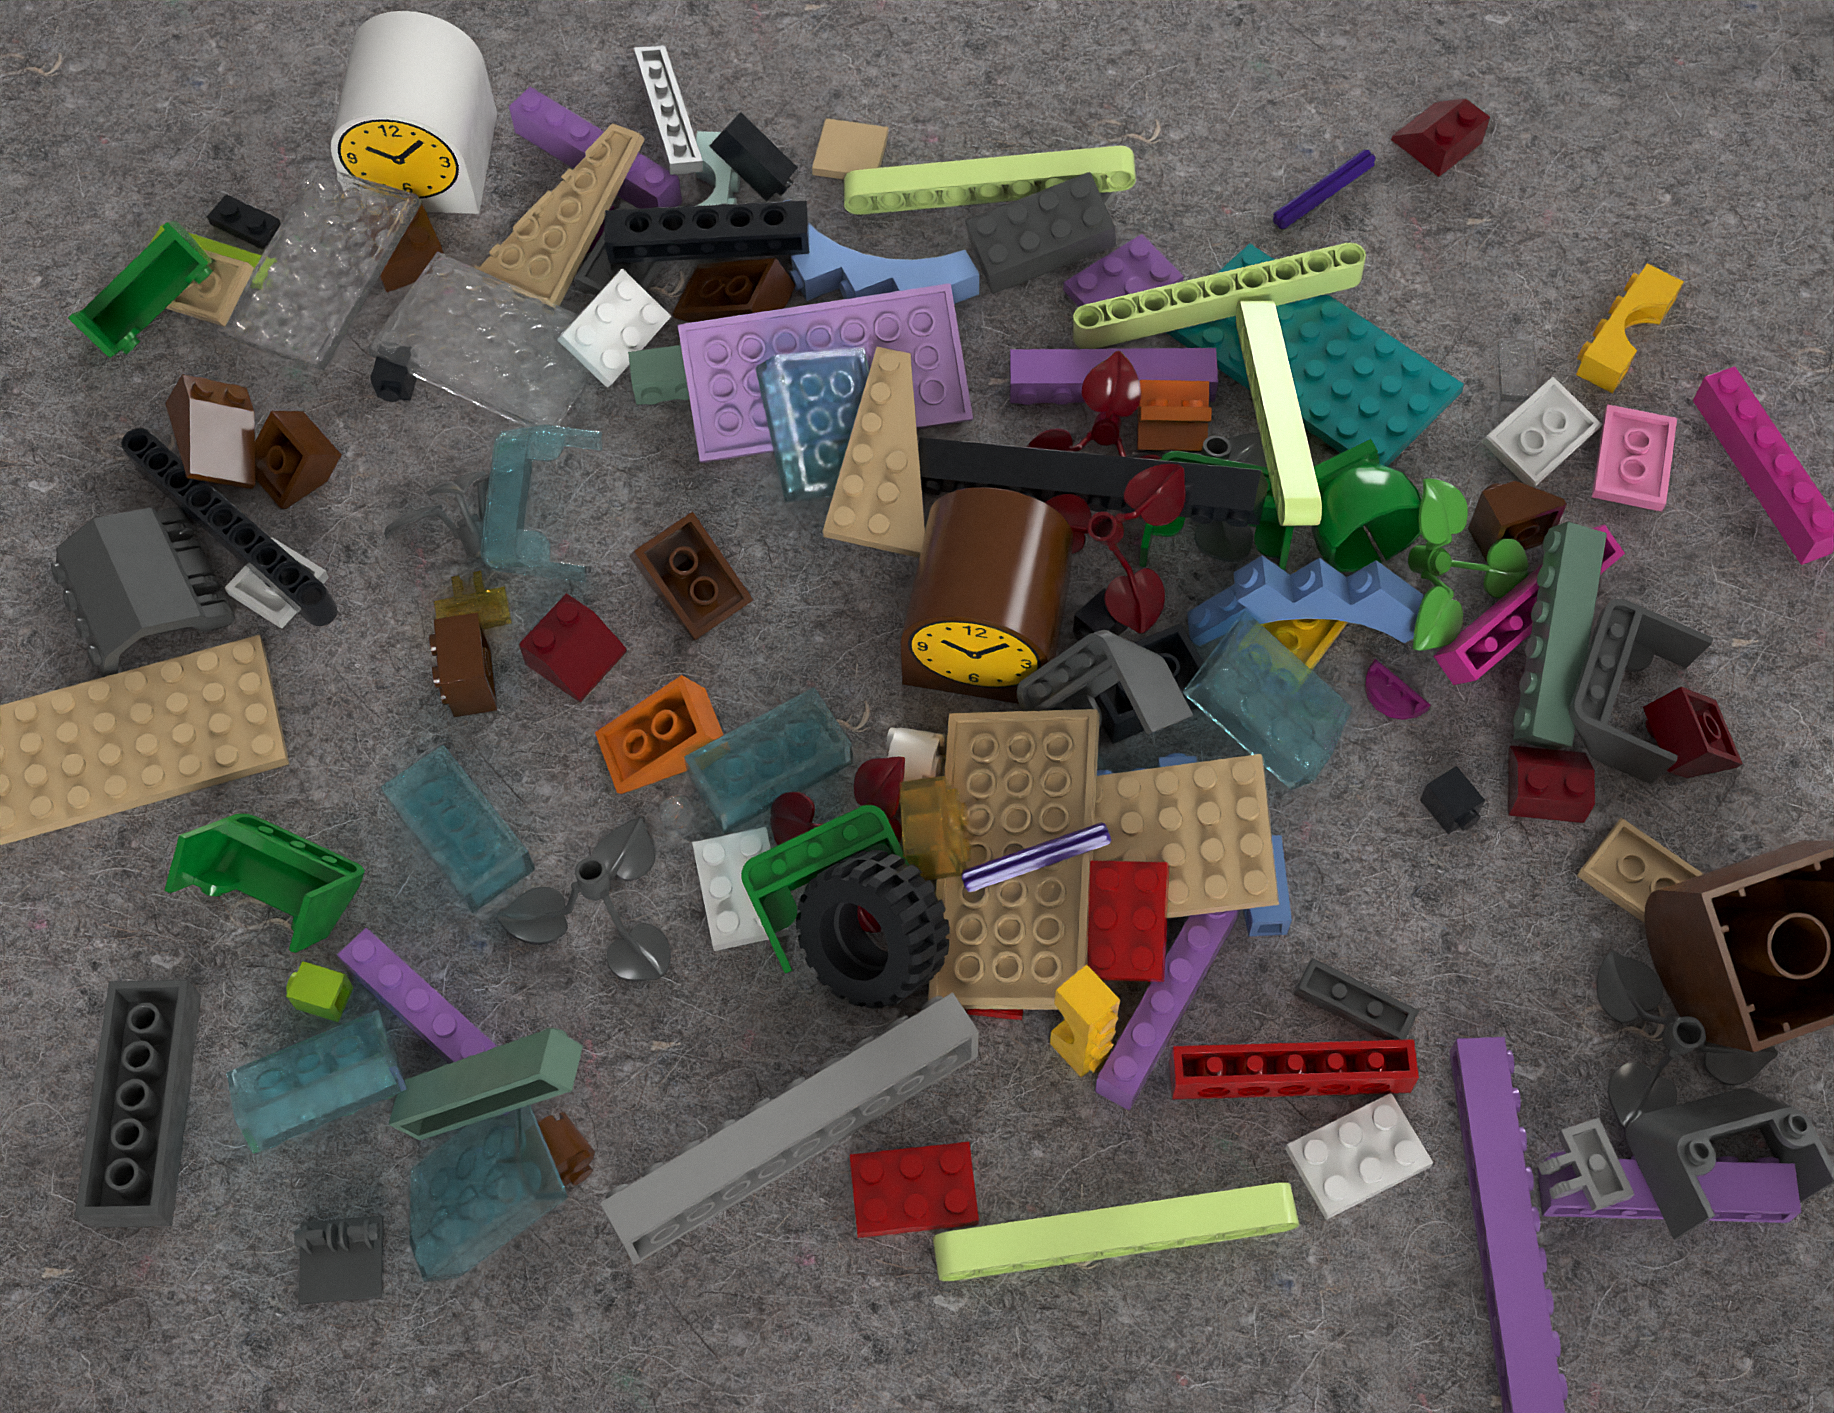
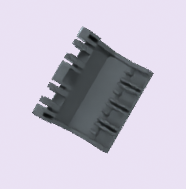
(136, 579)

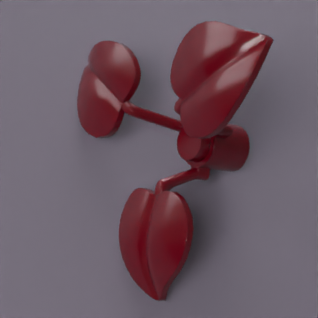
(1108, 389)
(1159, 498)
(874, 784)

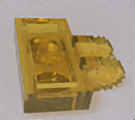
(490, 604)

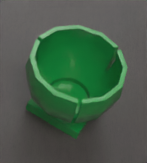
(1359, 494)

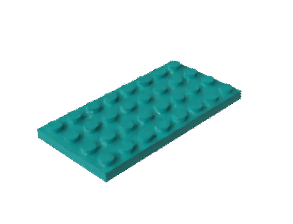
(1344, 369)

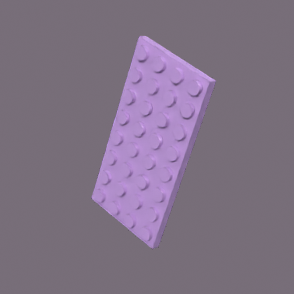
(724, 353)

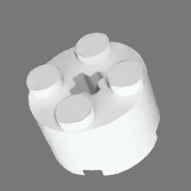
(920, 752)

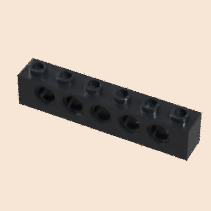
(707, 232)

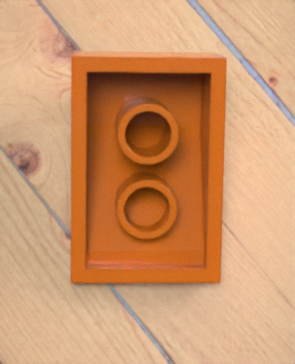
(657, 734)

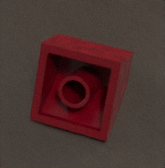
(1443, 134)
(571, 648)
(1694, 731)
(1550, 784)

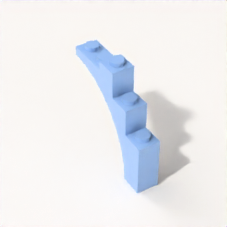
(860, 275)

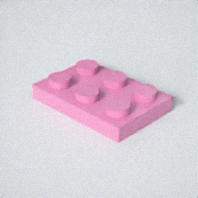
(1634, 458)

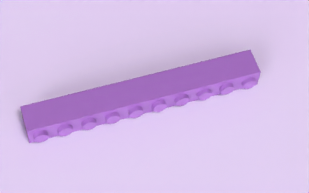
(1507, 1228)

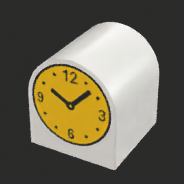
(417, 111)

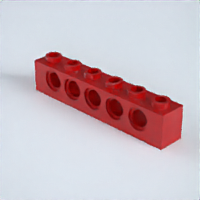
(1293, 1069)

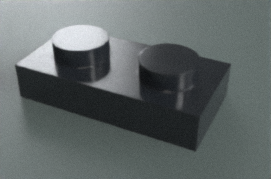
(244, 221)

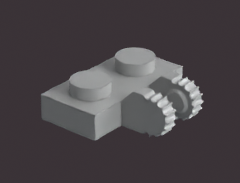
(1594, 1164)

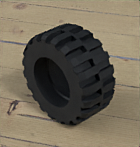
(902, 907)

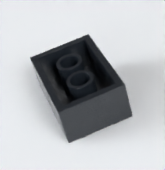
(1183, 661)

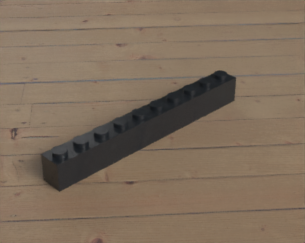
(1098, 479)

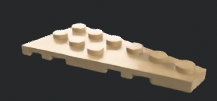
(562, 224)
(880, 479)

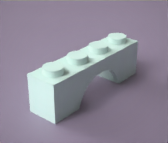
(716, 172)

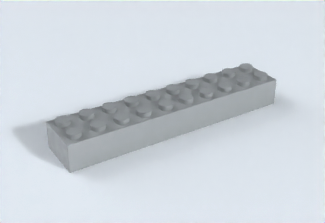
(791, 1127)

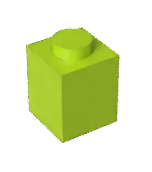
(319, 991)

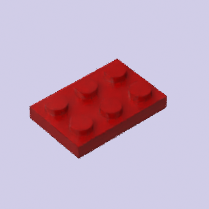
(1128, 920)
(913, 1189)

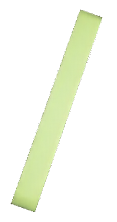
(983, 179)
(1217, 295)
(1278, 414)
(1115, 1231)

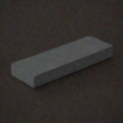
(1355, 1001)

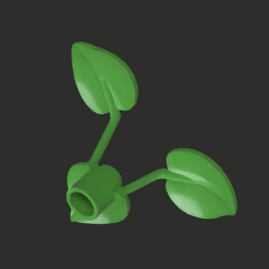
(1441, 515)

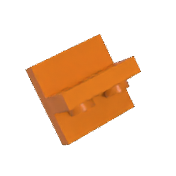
(1173, 415)

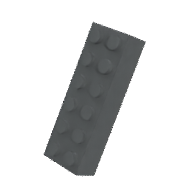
(139, 1104)

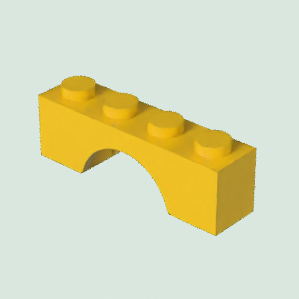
(1611, 353)
(1089, 1021)

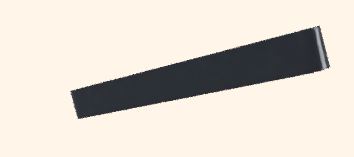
(231, 528)

